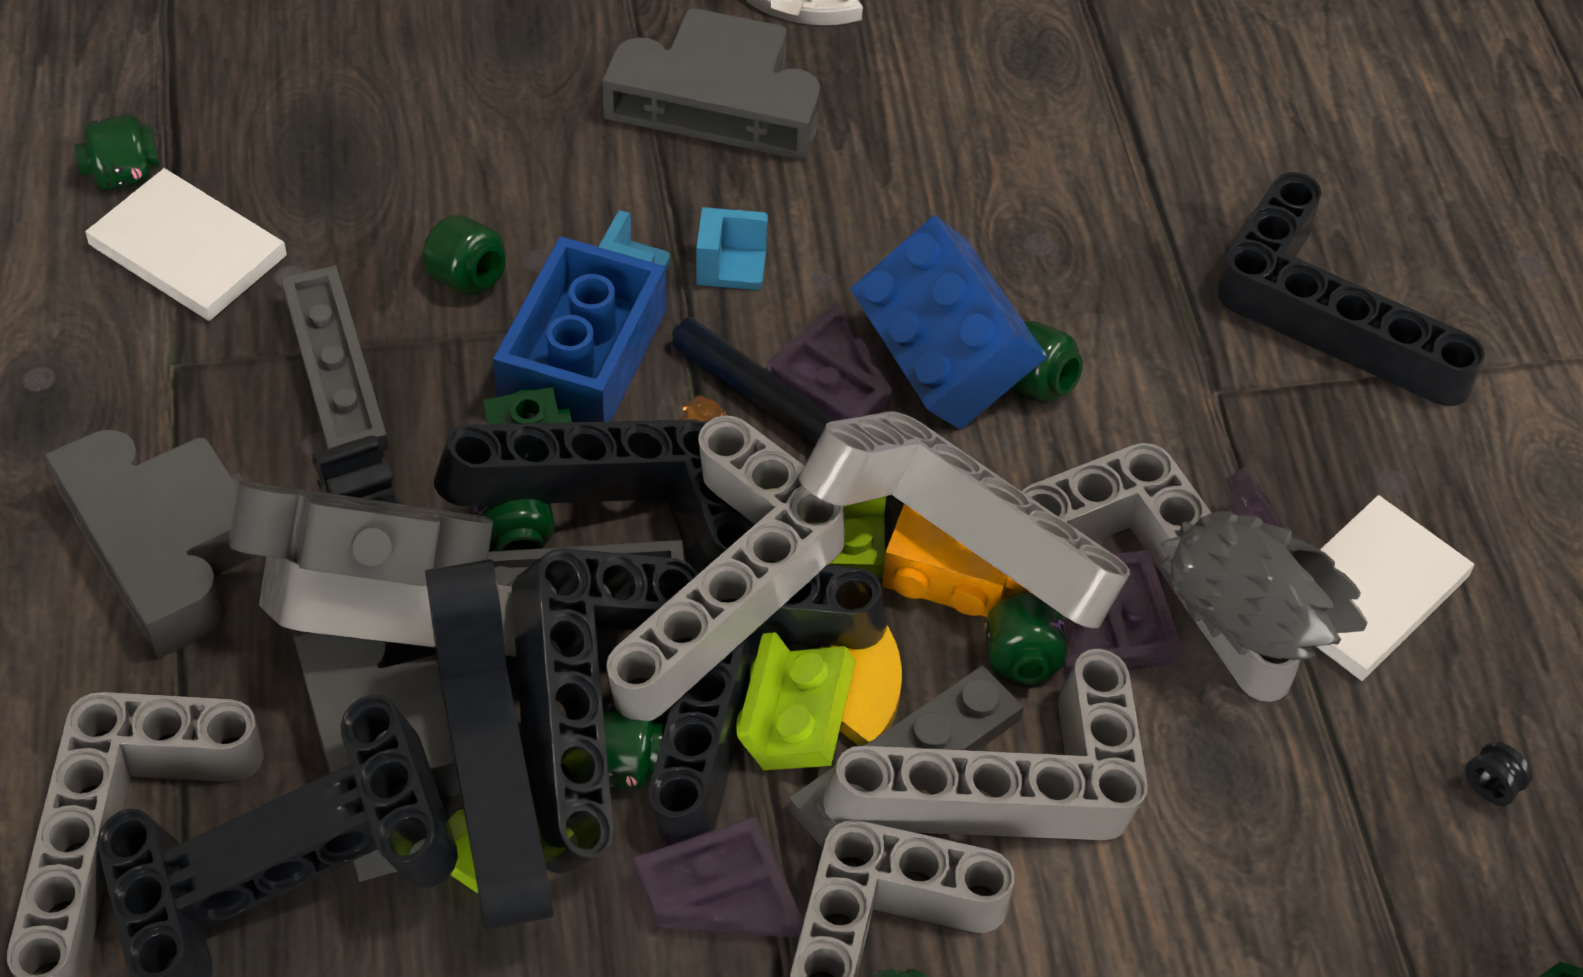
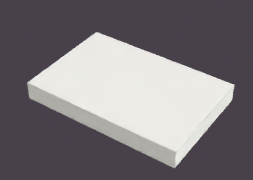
(186, 244)
(1401, 581)

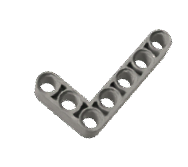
(1152, 497)
(969, 502)
(740, 572)
(358, 606)
(1092, 708)
(74, 818)
(885, 888)

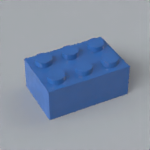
(947, 323)
(583, 329)

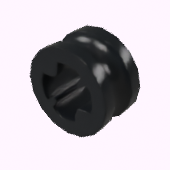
(1498, 773)

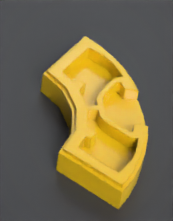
(872, 691)

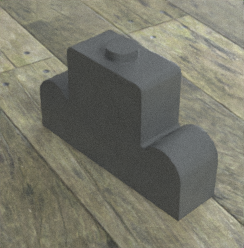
(716, 85)
(154, 529)
(354, 533)
(349, 668)

